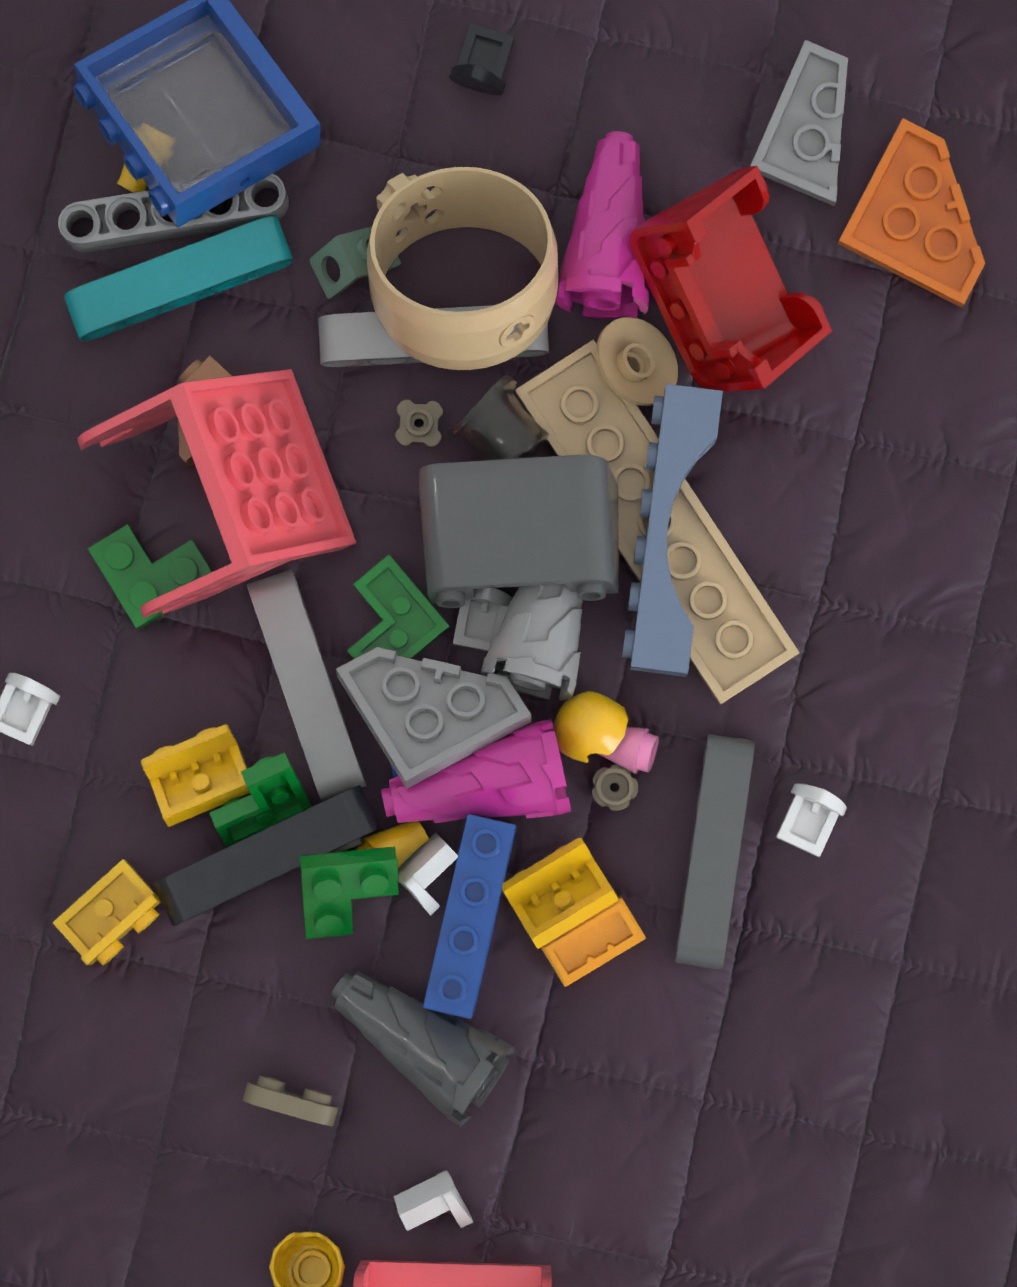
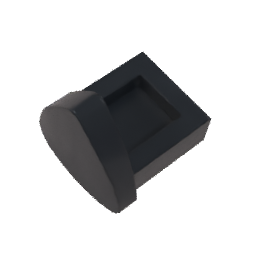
(483, 60)

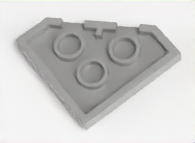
(429, 710)

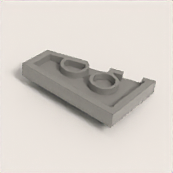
(805, 129)

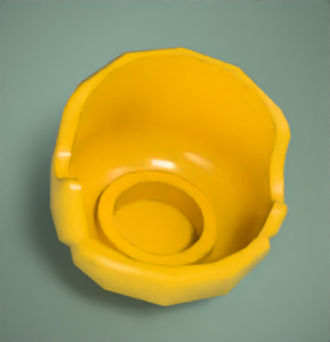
(589, 726)
(307, 1261)

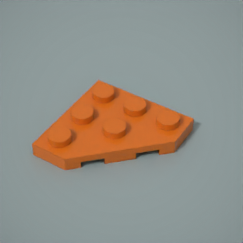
(917, 218)

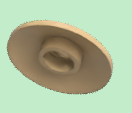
(636, 360)

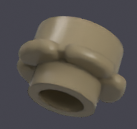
(614, 800)

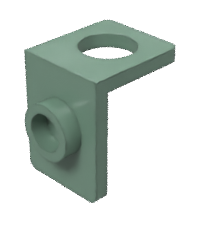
(351, 256)

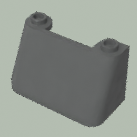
(519, 526)

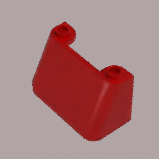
(723, 287)

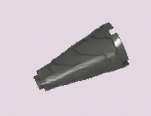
(428, 1047)

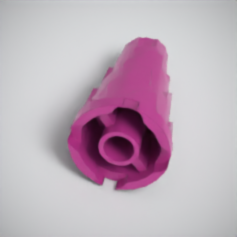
(599, 259)
(503, 779)

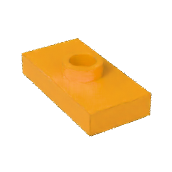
(593, 942)

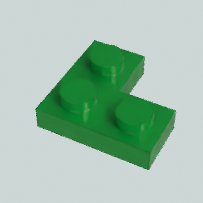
(137, 578)
(407, 615)
(273, 798)
(335, 879)

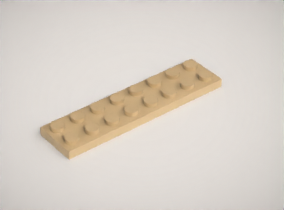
(733, 625)

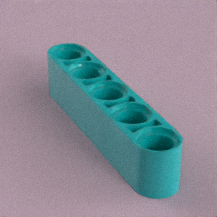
(178, 278)

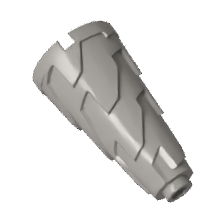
(539, 641)

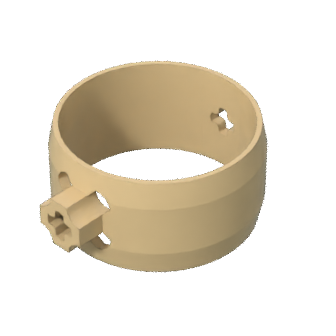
(462, 199)

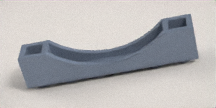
(662, 628)

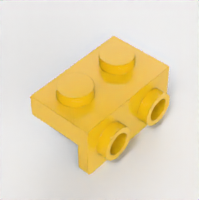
(196, 774)
(559, 892)
(108, 913)

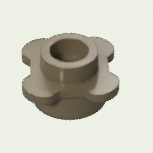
(428, 433)

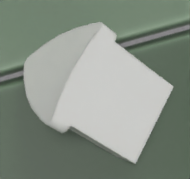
(24, 707)
(810, 818)
(424, 868)
(431, 1200)

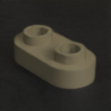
(271, 1095)

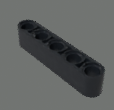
(266, 855)

